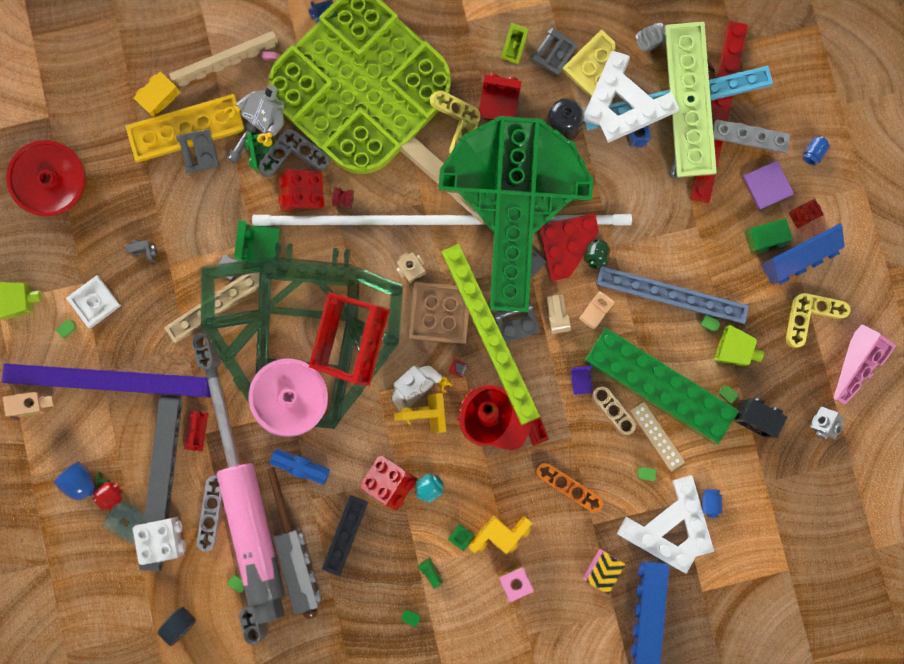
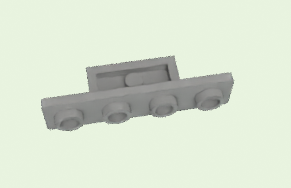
(751, 136)

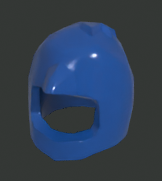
(76, 482)

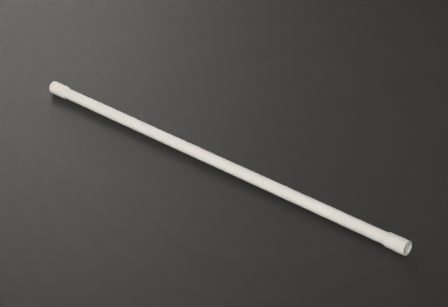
(268, 220)

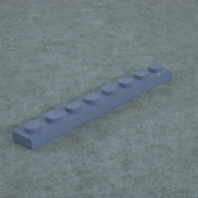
(672, 295)

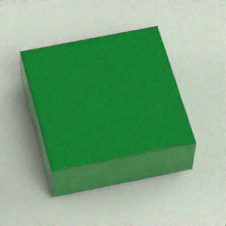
(461, 537)

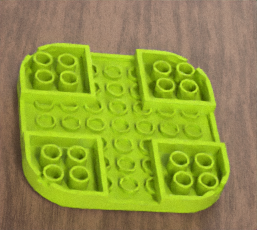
(360, 84)

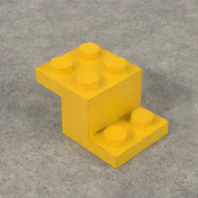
(500, 535)

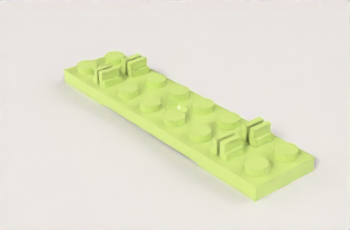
(688, 78)

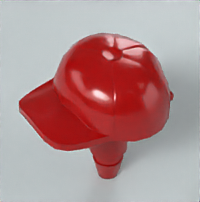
(491, 419)

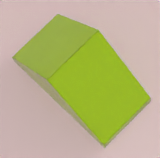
(515, 43)

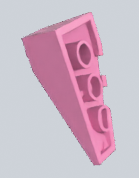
(864, 353)

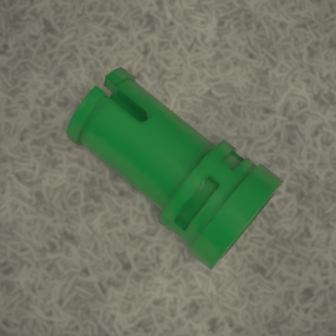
(428, 569)

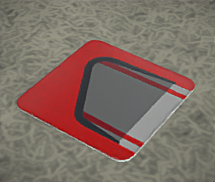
(458, 367)

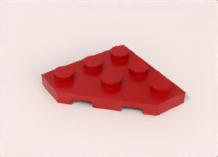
(566, 244)

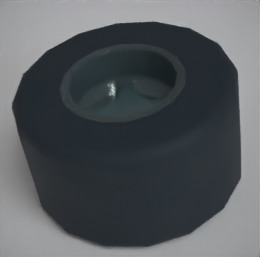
(176, 626)

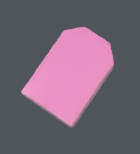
(270, 56)

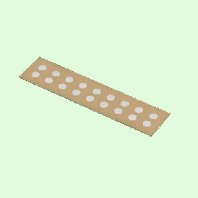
(657, 436)

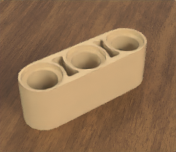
(622, 414)

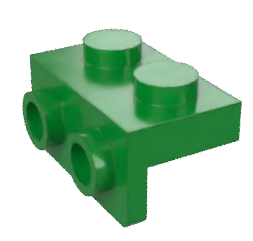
(258, 152)

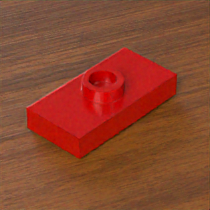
(538, 433)

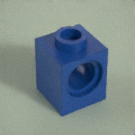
(639, 141)

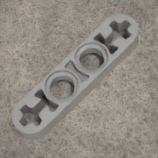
(208, 512)

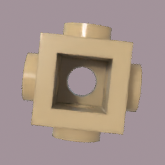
(413, 273)

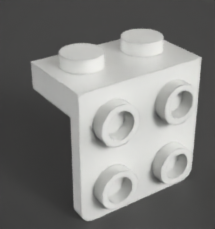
(159, 540)

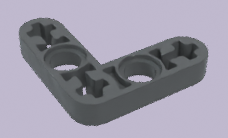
(287, 148)

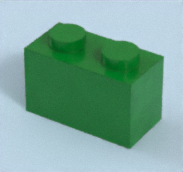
(769, 235)

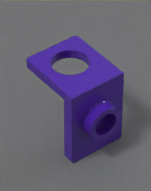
(581, 380)

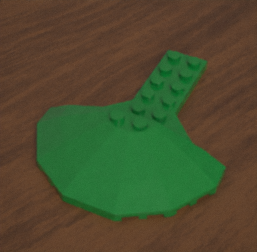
(515, 180)

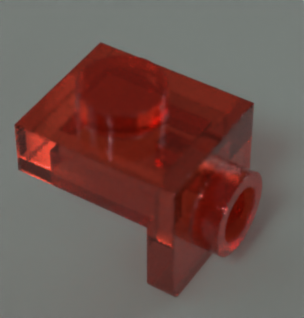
(806, 213)

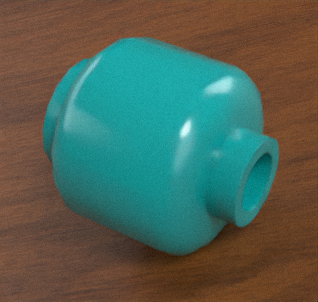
(429, 488)

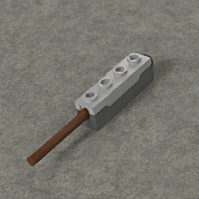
(294, 560)

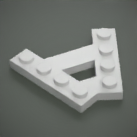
(644, 110)
(685, 508)

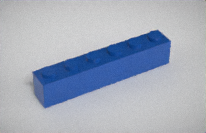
(650, 612)

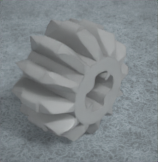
(651, 37)

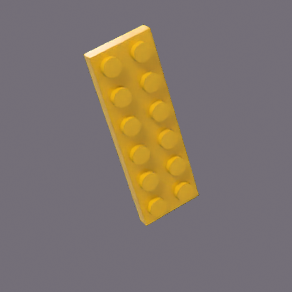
(158, 134)

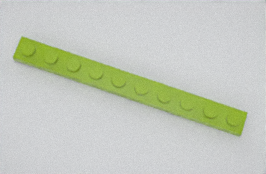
(490, 334)

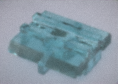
(114, 524)

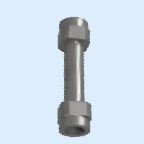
(234, 155)

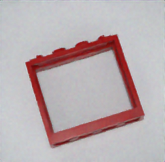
(369, 344)

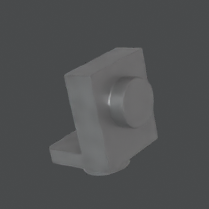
(140, 247)

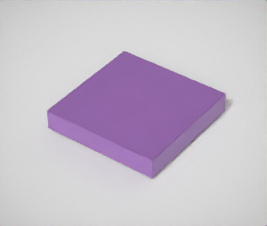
(767, 185)

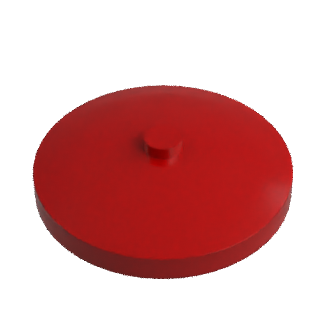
(46, 178)

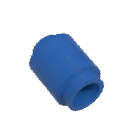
(816, 150)
(712, 503)

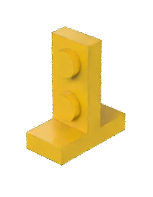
(433, 411)

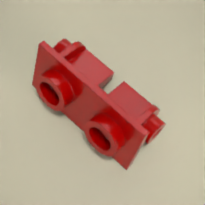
(196, 431)

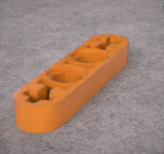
(568, 488)

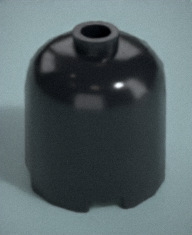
(562, 121)

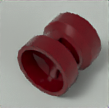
(342, 198)

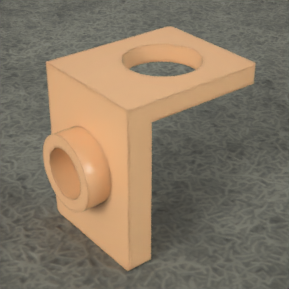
(595, 311)

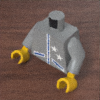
(262, 111)

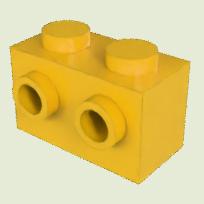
(156, 94)

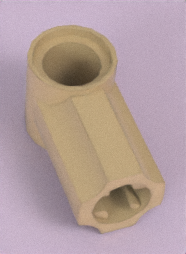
(558, 320)

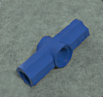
(300, 466)

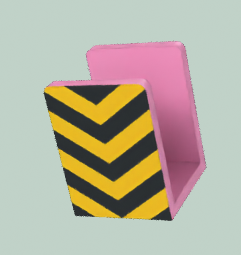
(603, 571)
(508, 575)

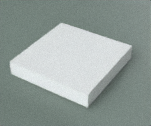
(93, 301)

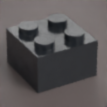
(760, 418)

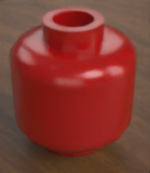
(107, 496)

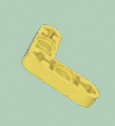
(464, 120)
(811, 308)

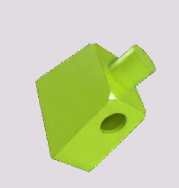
(17, 299)
(737, 348)

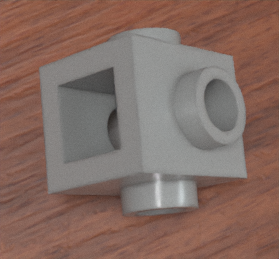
(827, 423)

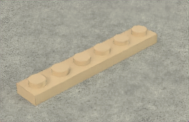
(219, 61)

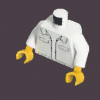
(415, 385)

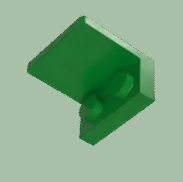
(255, 241)

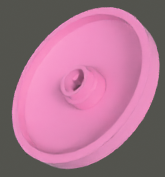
(288, 397)

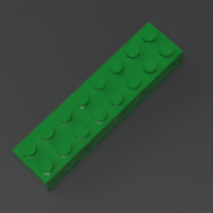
(661, 386)

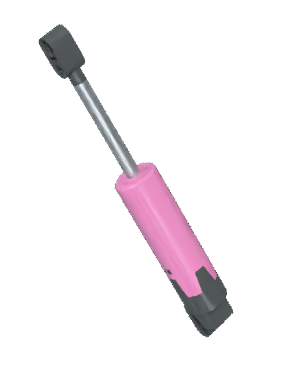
(244, 514)

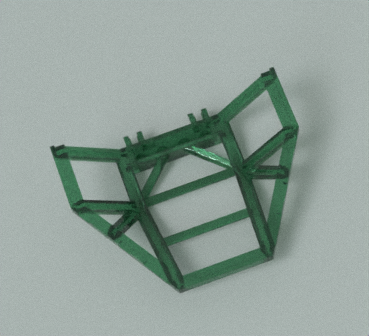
(298, 271)

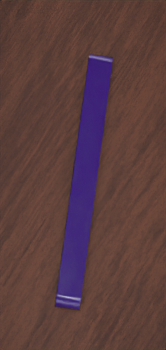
(105, 380)

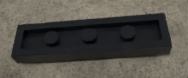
(345, 535)

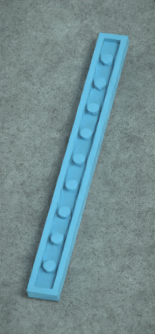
(719, 88)

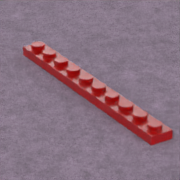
(720, 108)

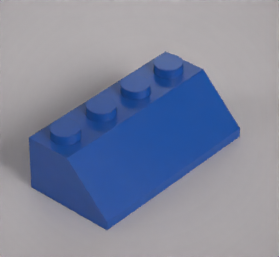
(805, 254)

